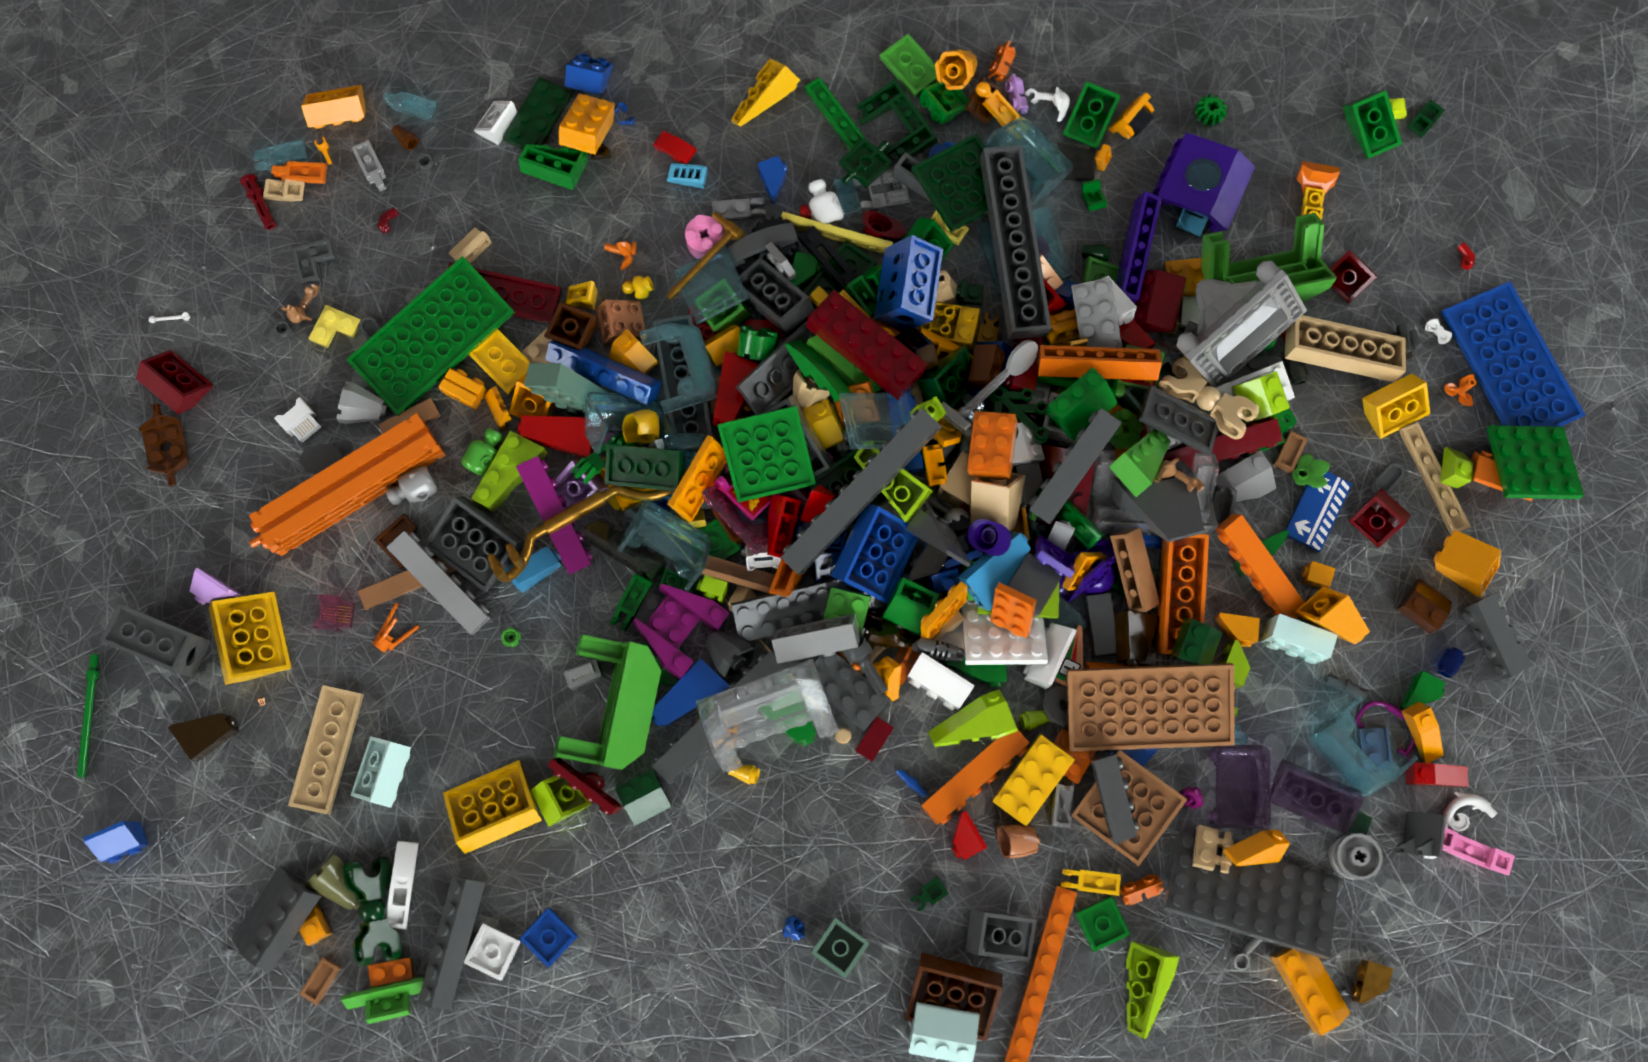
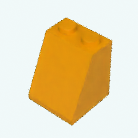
(1468, 562)
(1334, 613)

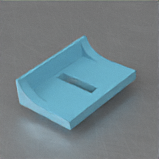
(1191, 223)

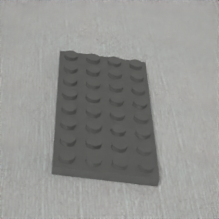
(1257, 900)

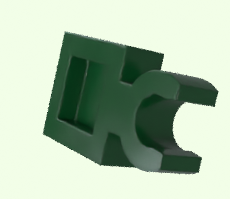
(932, 892)

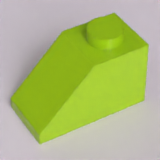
(1456, 468)

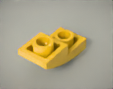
(1313, 201)

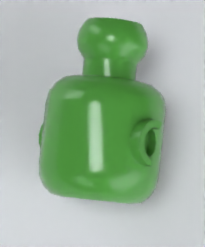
(481, 452)

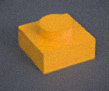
(1103, 157)

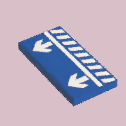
(1317, 512)

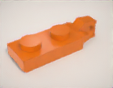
(301, 171)

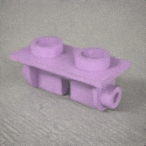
(1015, 88)

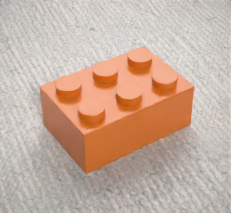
(992, 445)

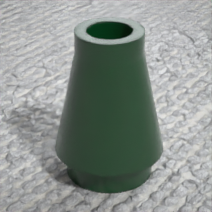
(1097, 251)

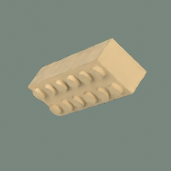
(1346, 348)

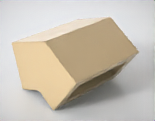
(740, 594)

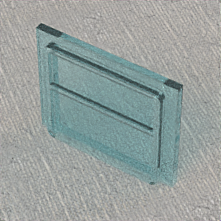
(713, 288)
(873, 418)

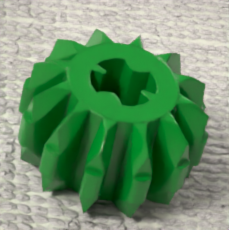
(1204, 108)

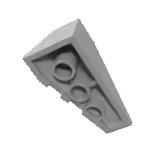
(1250, 477)

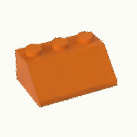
(1486, 471)

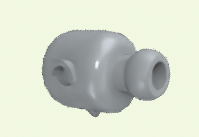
(414, 486)

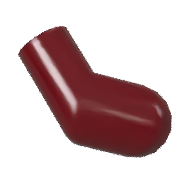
(385, 218)

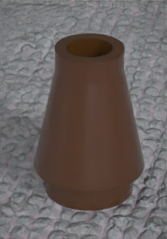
(405, 137)

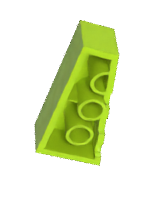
(502, 473)

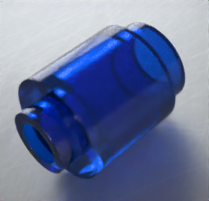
(1450, 662)

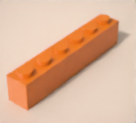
(1107, 361)
(1259, 565)
(973, 776)

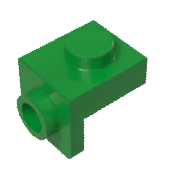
(1092, 195)

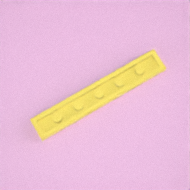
(839, 234)

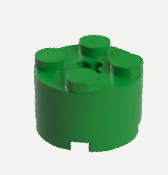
(756, 343)

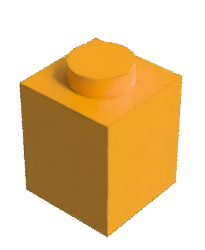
(1317, 575)

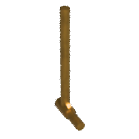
(731, 232)

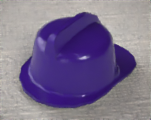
(989, 537)

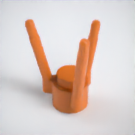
(383, 639)

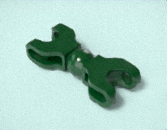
(372, 911)

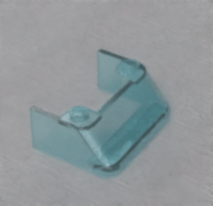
(1041, 157)
(701, 383)
(606, 414)
(670, 538)
(1348, 759)

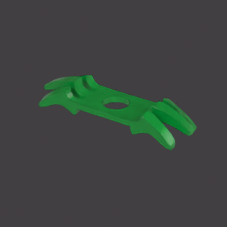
(594, 462)

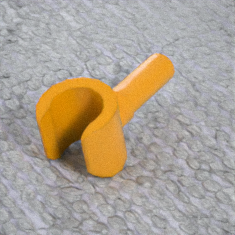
(324, 149)

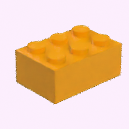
(586, 123)

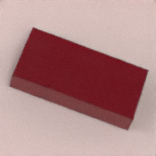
(874, 739)

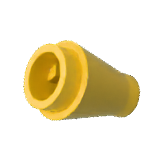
(747, 774)

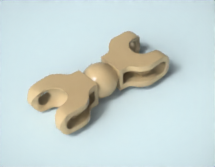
(1225, 408)

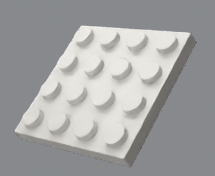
(996, 645)

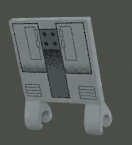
(884, 192)

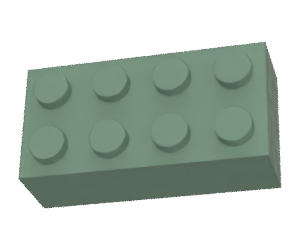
(560, 386)

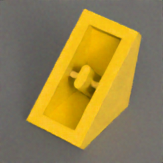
(582, 295)

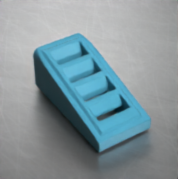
(694, 169)

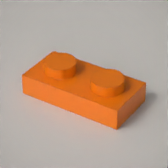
(391, 972)

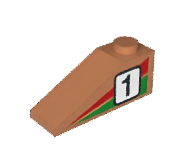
(1073, 657)

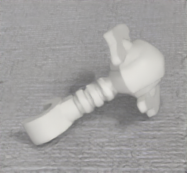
(1060, 100)

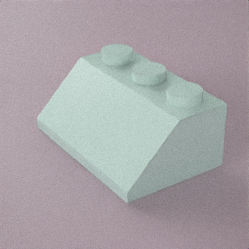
(381, 771)
(943, 1033)

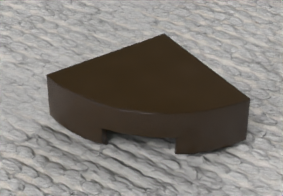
(602, 153)

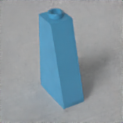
(990, 570)

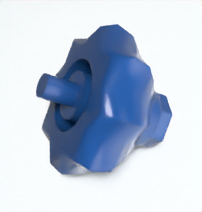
(794, 928)

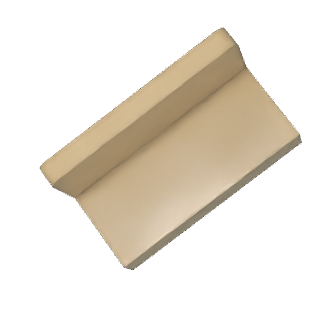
(471, 246)

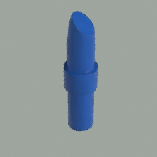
(912, 782)

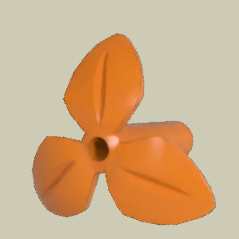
(625, 249)
(1465, 384)

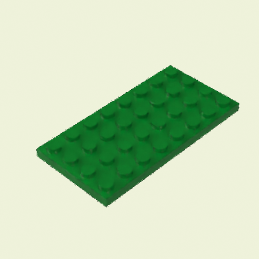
(430, 336)

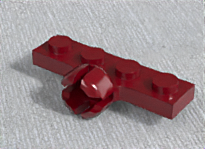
(589, 784)

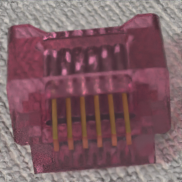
(334, 613)

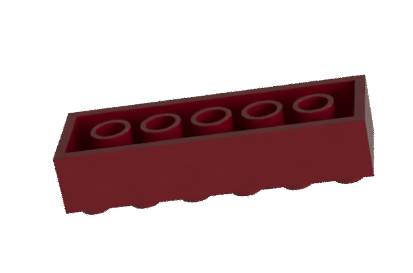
(866, 345)

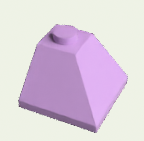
(209, 588)

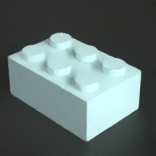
(1298, 639)

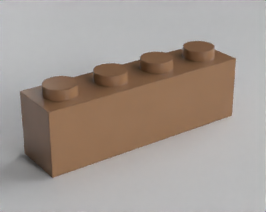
(1135, 569)

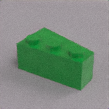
(553, 165)

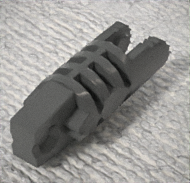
(938, 650)

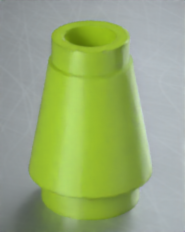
(1032, 719)

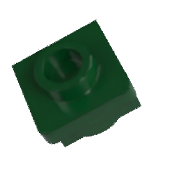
(970, 293)

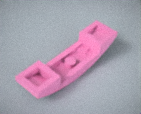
(1477, 853)

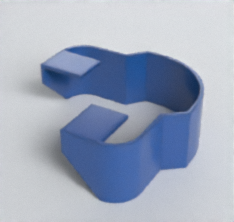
(631, 120)

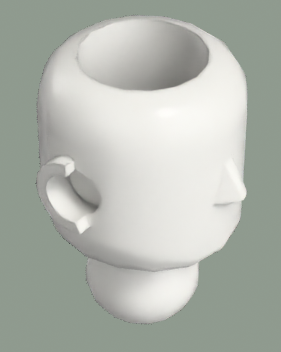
(824, 205)

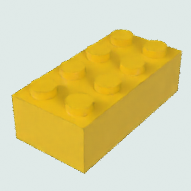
(1033, 779)

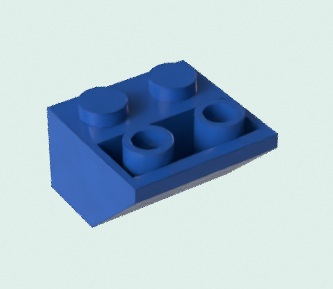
(588, 73)

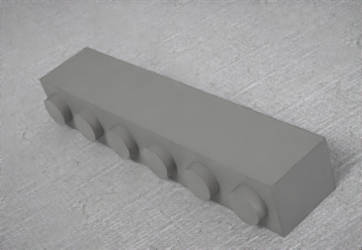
(438, 582)

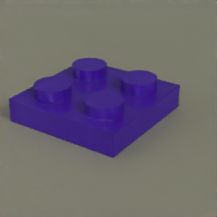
(1054, 556)

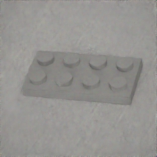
(1097, 313)

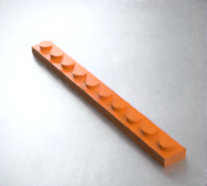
(1041, 975)

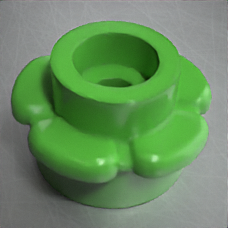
(510, 642)

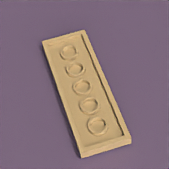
(326, 750)

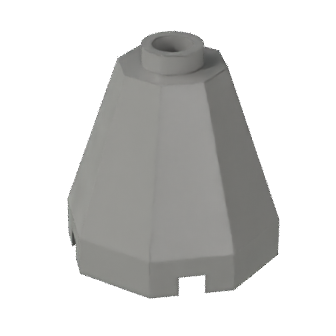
(359, 405)

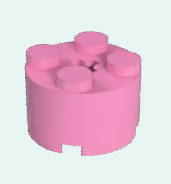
(702, 227)

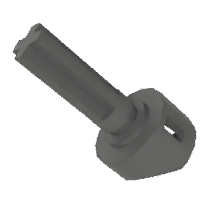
(860, 656)

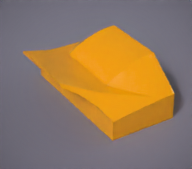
(890, 674)

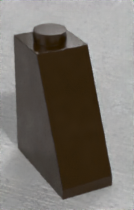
(1134, 636)
(203, 734)

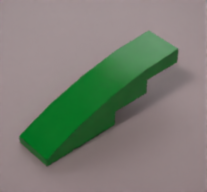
(814, 365)

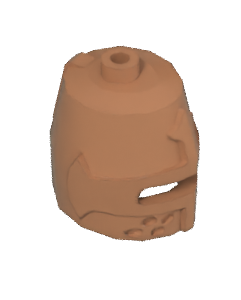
(1021, 840)

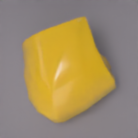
(641, 427)

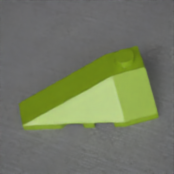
(981, 718)
(1149, 981)

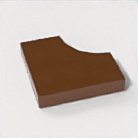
(402, 524)

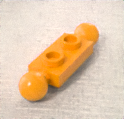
(997, 104)

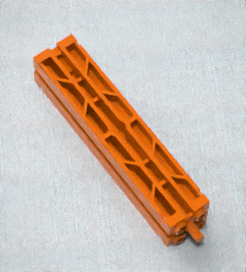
(344, 486)

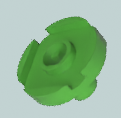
(1132, 430)

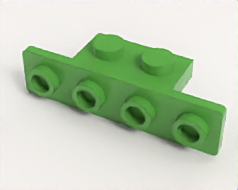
(385, 1001)

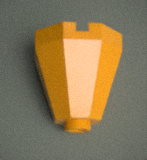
(956, 68)

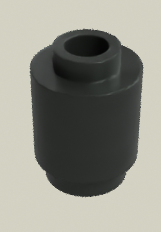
(1296, 372)

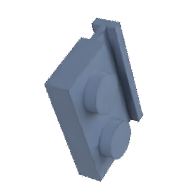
(1375, 744)

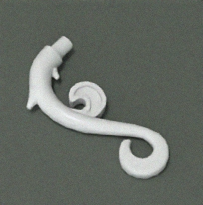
(1463, 820)

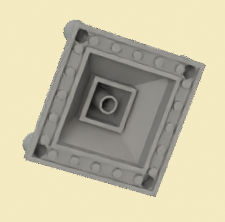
(1239, 321)

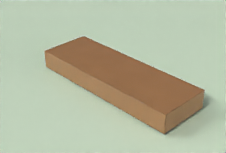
(426, 410)

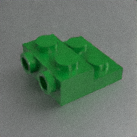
(943, 103)

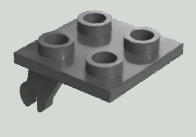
(1423, 835)

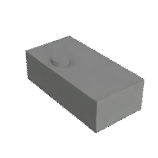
(816, 638)

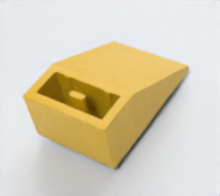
(955, 324)

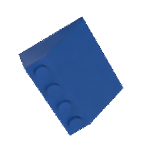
(875, 553)

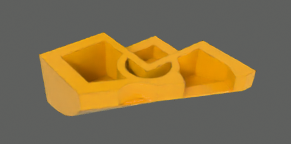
(497, 408)

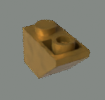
(1371, 981)

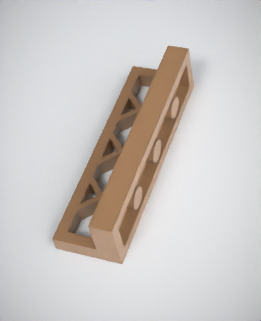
(738, 574)

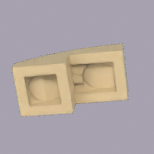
(284, 190)

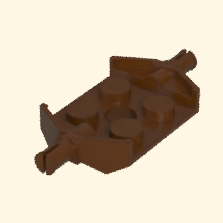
(155, 433)

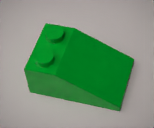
(1092, 115)
(1373, 123)

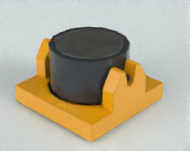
(1134, 117)

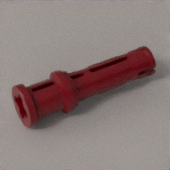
(256, 194)

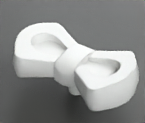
(1443, 335)

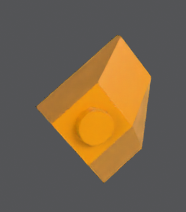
(632, 353)

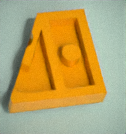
(1082, 567)

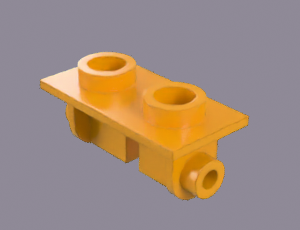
(932, 457)

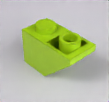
(1234, 654)

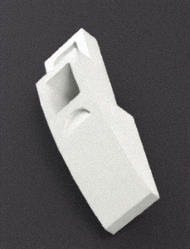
(401, 884)

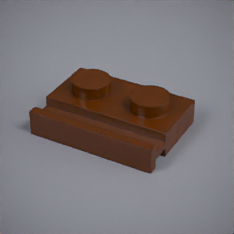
(976, 107)

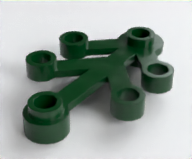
(1020, 410)

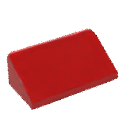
(816, 502)

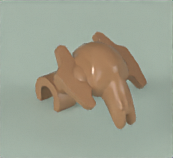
(297, 314)
(1168, 469)

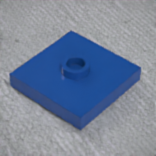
(548, 937)

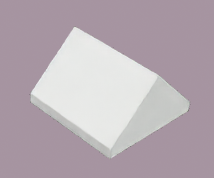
(496, 121)

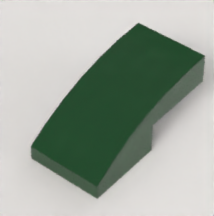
(1425, 118)

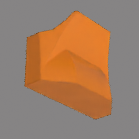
(1317, 176)

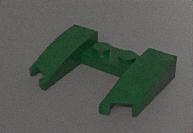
(893, 97)

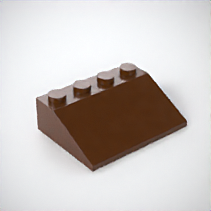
(956, 987)

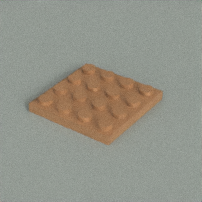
(1153, 805)

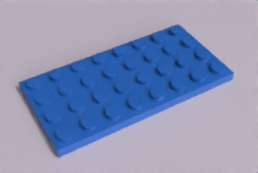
(1512, 360)

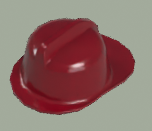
(882, 226)

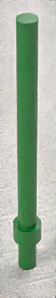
(91, 676)

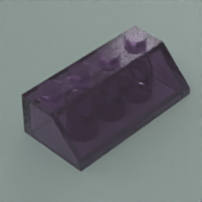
(1315, 796)

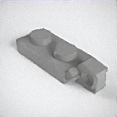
(370, 164)

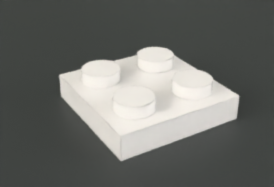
(492, 951)

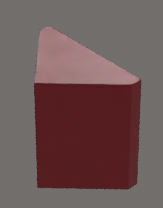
(1352, 276)

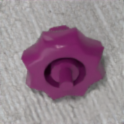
(1194, 797)

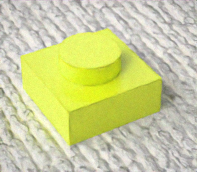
(1398, 108)

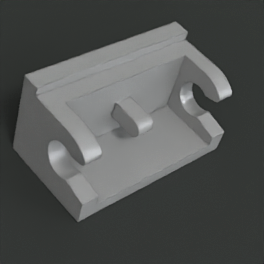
(1061, 806)

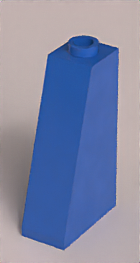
(680, 700)

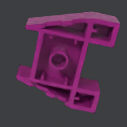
(674, 622)

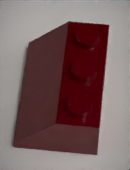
(1159, 301)
(173, 381)

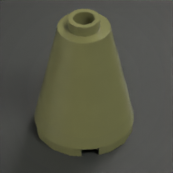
(330, 883)

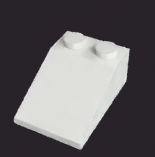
(1025, 449)

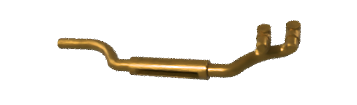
(561, 520)

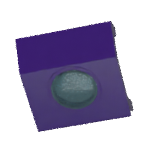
(1205, 179)

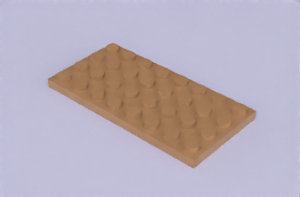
(1150, 707)

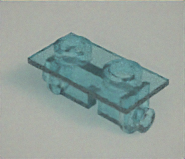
(1034, 528)

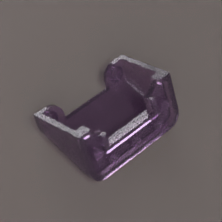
(1242, 787)

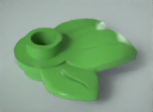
(1312, 469)

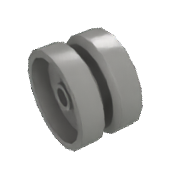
(1343, 853)

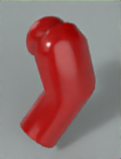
(1468, 256)

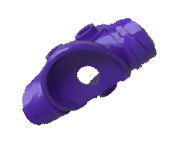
(1099, 579)

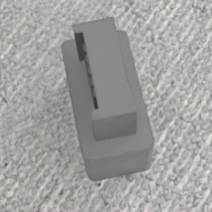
(583, 674)

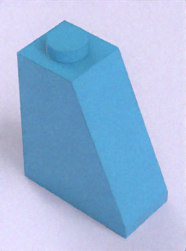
(539, 566)

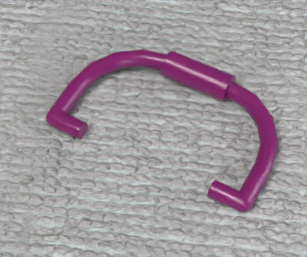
(1391, 708)

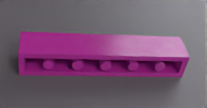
(548, 504)

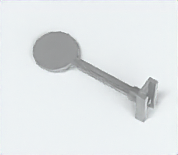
(1017, 363)

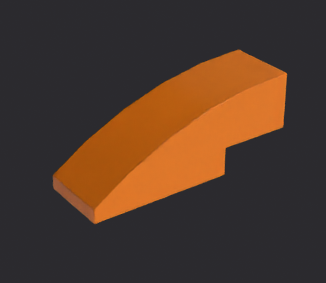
(785, 580)

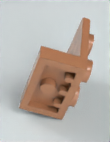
(617, 316)

